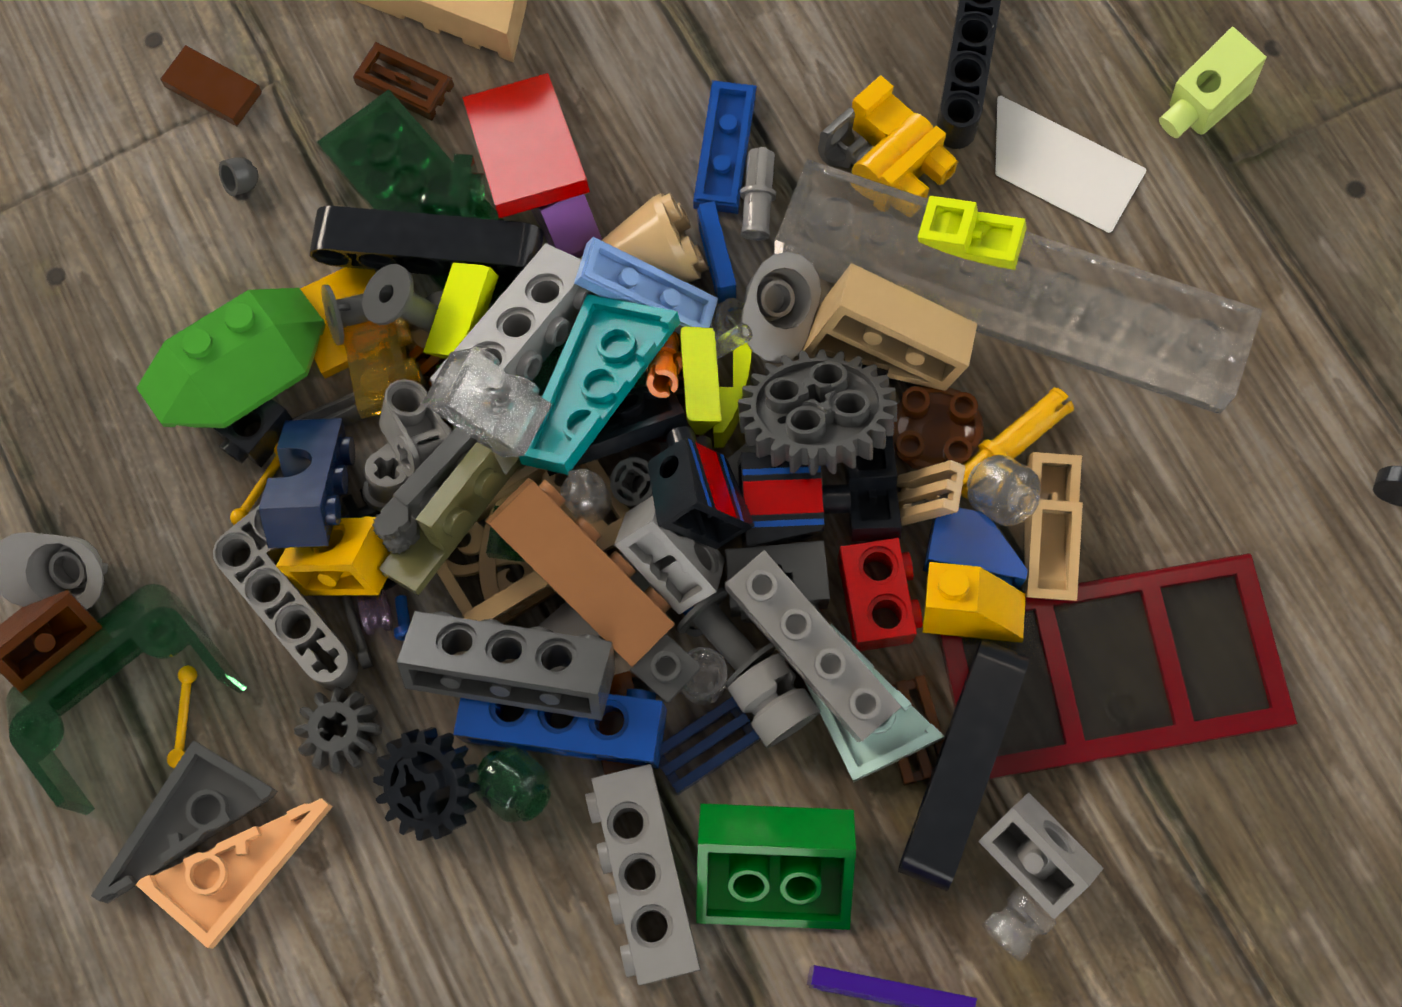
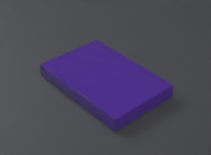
(882, 990)

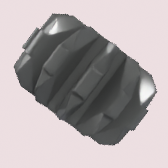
(333, 748)

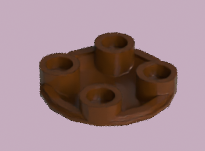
(937, 426)

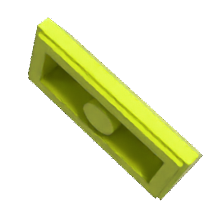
(460, 307)
(700, 378)

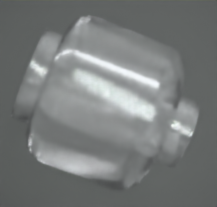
(1004, 490)

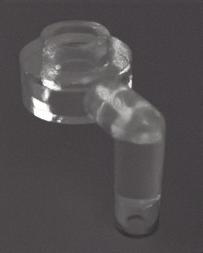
(728, 327)

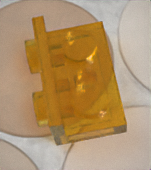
(376, 360)

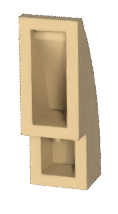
(1054, 528)

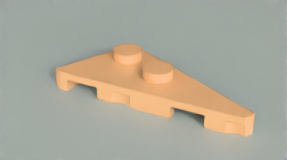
(218, 885)

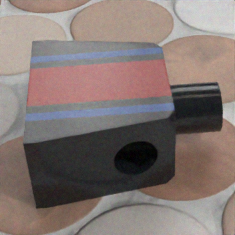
(697, 491)
(786, 504)

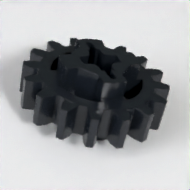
(426, 783)

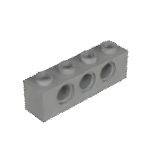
(530, 314)
(811, 646)
(637, 792)

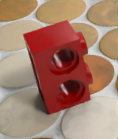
(867, 595)

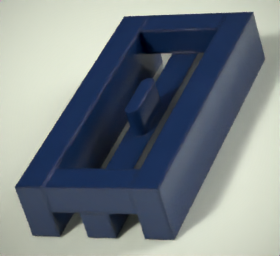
(740, 721)

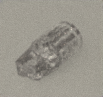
(586, 495)

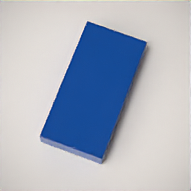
(716, 251)

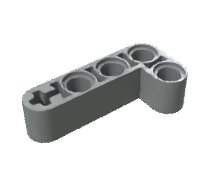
(287, 607)

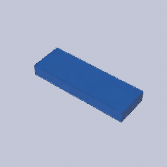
(725, 145)

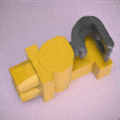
(901, 142)

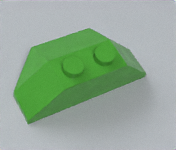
(233, 359)

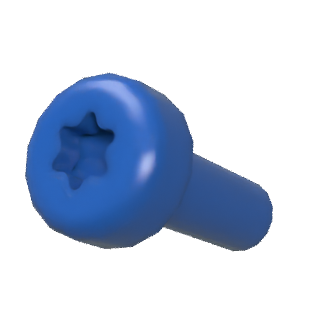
(402, 617)

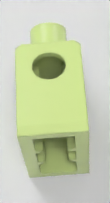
(1213, 85)

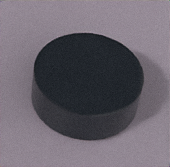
(1389, 485)

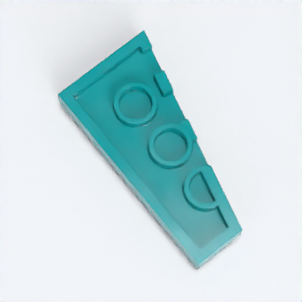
(595, 372)

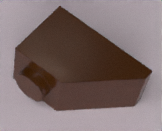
(42, 637)

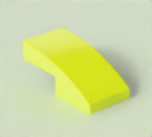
(977, 236)
(730, 395)

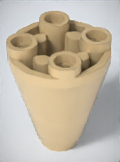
(659, 238)

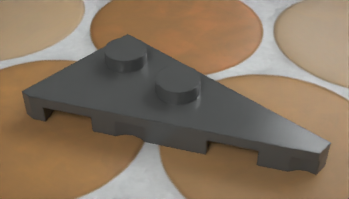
(191, 807)

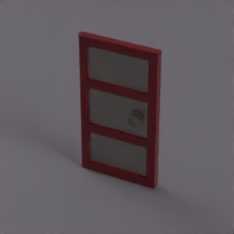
(1139, 667)

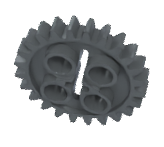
(817, 411)

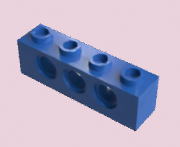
(635, 743)

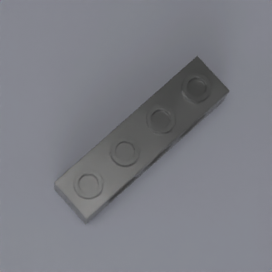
(579, 690)

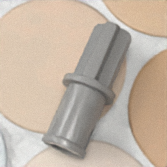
(758, 194)

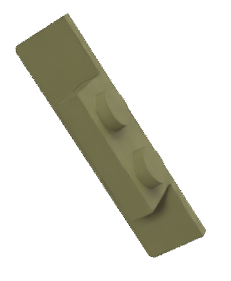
(450, 516)

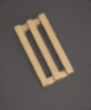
(929, 485)

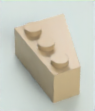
(892, 330)

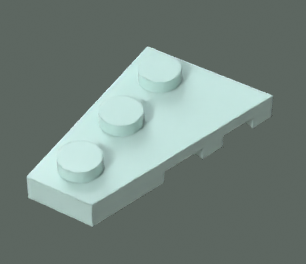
(892, 741)

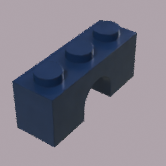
(306, 500)

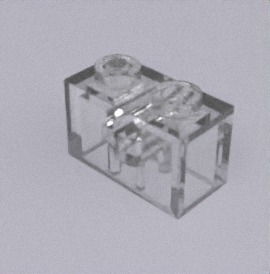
(462, 400)

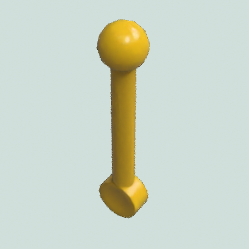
(239, 513)
(186, 676)

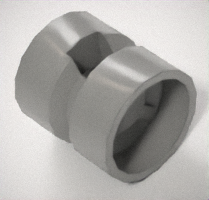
(773, 700)

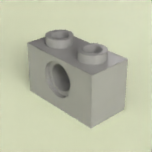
(1041, 855)

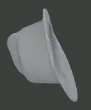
(781, 305)
(48, 564)

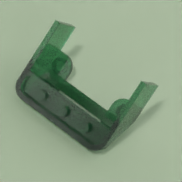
(145, 622)

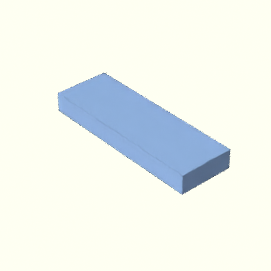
(629, 279)

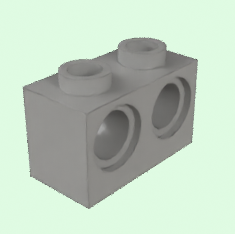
(673, 564)

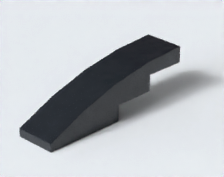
(874, 493)

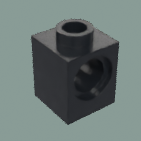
(261, 444)

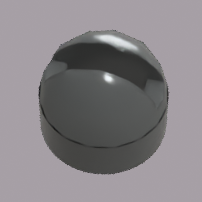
(238, 175)

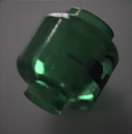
(513, 784)

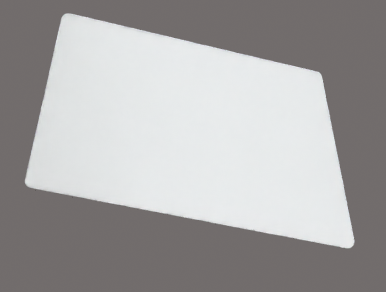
(1063, 166)

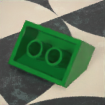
(775, 866)

